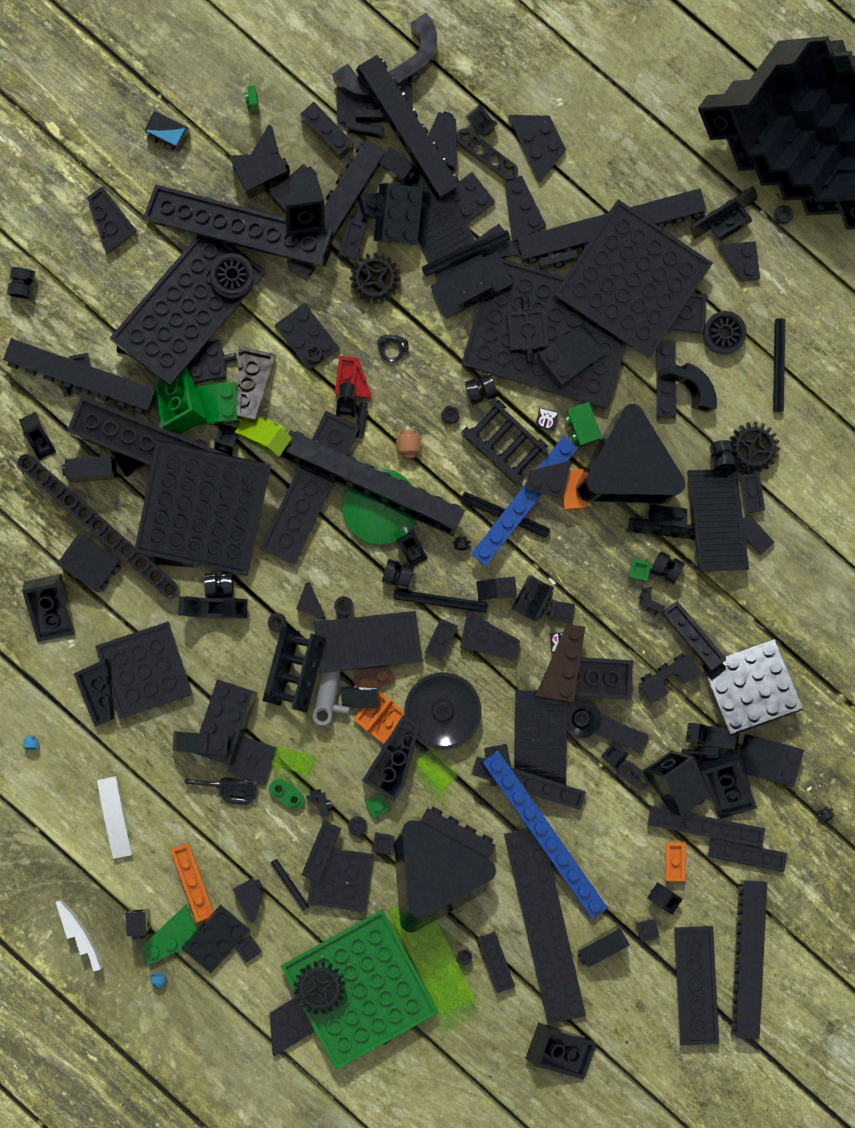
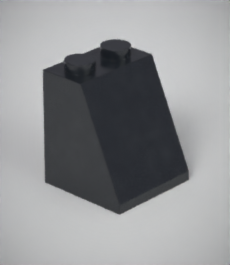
(260, 172)
(305, 204)
(89, 563)
(678, 782)

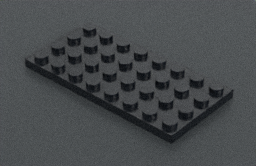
(181, 311)

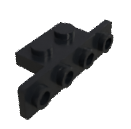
(727, 218)
(663, 522)

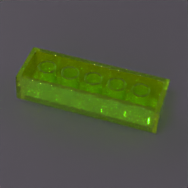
(436, 965)

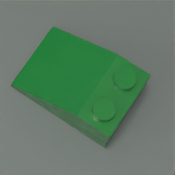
(219, 403)
(179, 404)

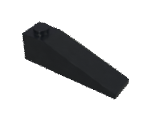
(392, 764)

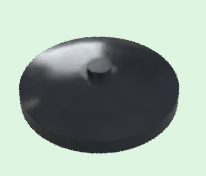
(444, 709)

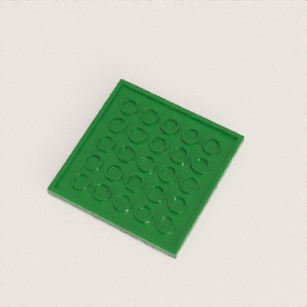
(380, 987)

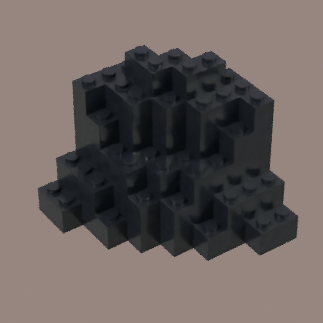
(795, 124)

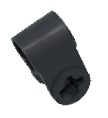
(346, 400)

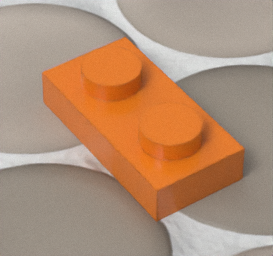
(674, 861)

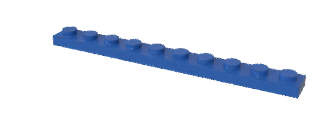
(544, 834)

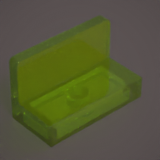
(293, 760)
(436, 768)

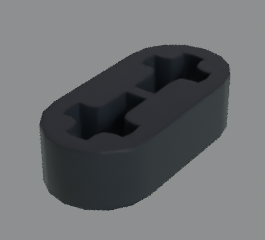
(630, 778)

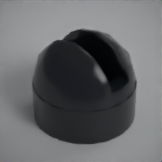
(461, 953)

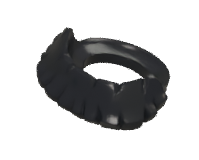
(402, 343)

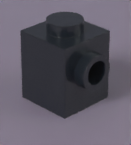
(664, 898)

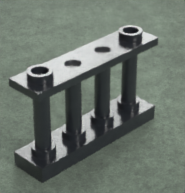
(500, 460)
(281, 666)

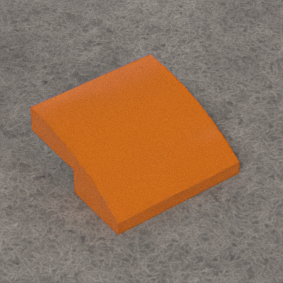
(380, 721)

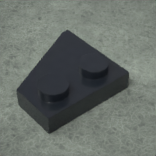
(743, 259)
(549, 479)

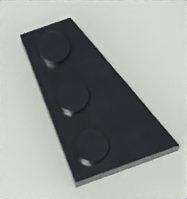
(110, 220)
(488, 639)
(96, 691)

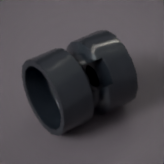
(21, 282)
(487, 386)
(723, 457)
(660, 565)
(397, 574)
(218, 585)

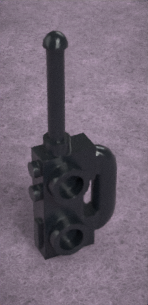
(231, 786)

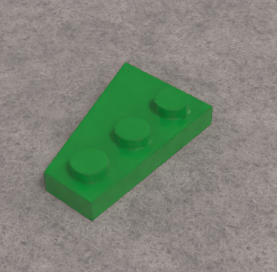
(170, 936)

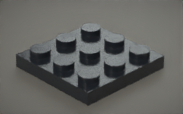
(343, 881)

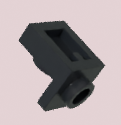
(226, 439)
(560, 611)

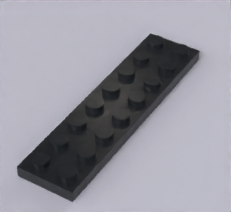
(307, 494)

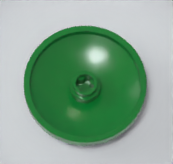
(374, 521)

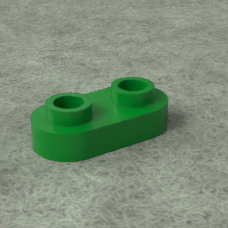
(286, 794)

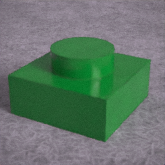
(639, 569)
(378, 805)

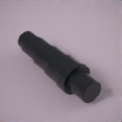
(361, 419)

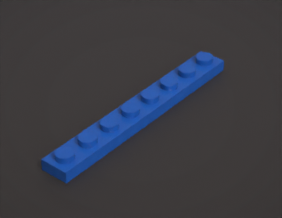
(518, 507)

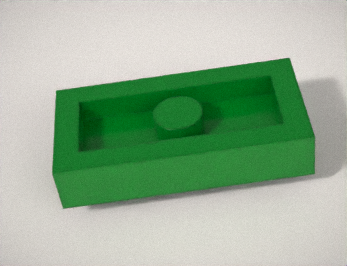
(252, 99)

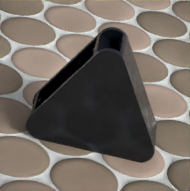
(630, 464)
(435, 875)

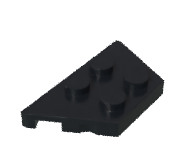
(539, 141)
(288, 1025)

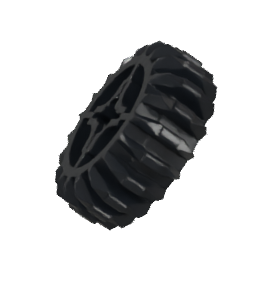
(368, 282)
(761, 449)
(304, 995)

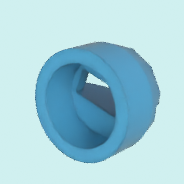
(30, 743)
(158, 979)

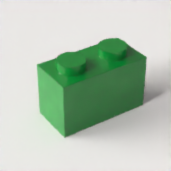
(583, 425)

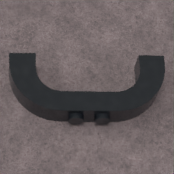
(405, 73)

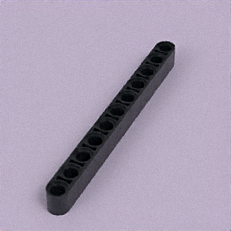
(90, 522)

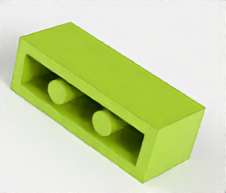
(265, 435)

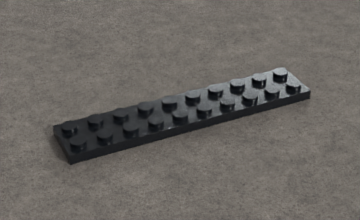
(235, 225)
(545, 927)

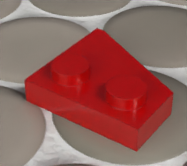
(350, 371)

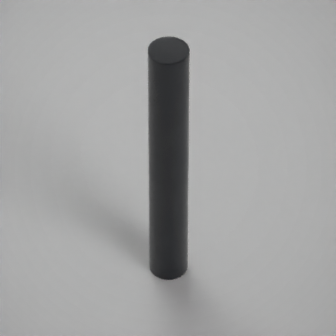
(289, 883)

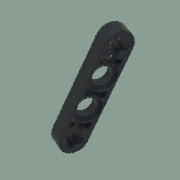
(489, 152)

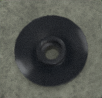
(583, 708)

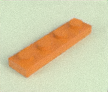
(192, 882)

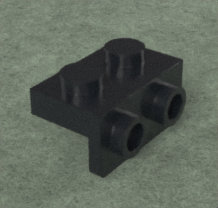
(533, 598)

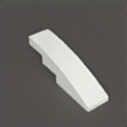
(114, 817)
(74, 928)

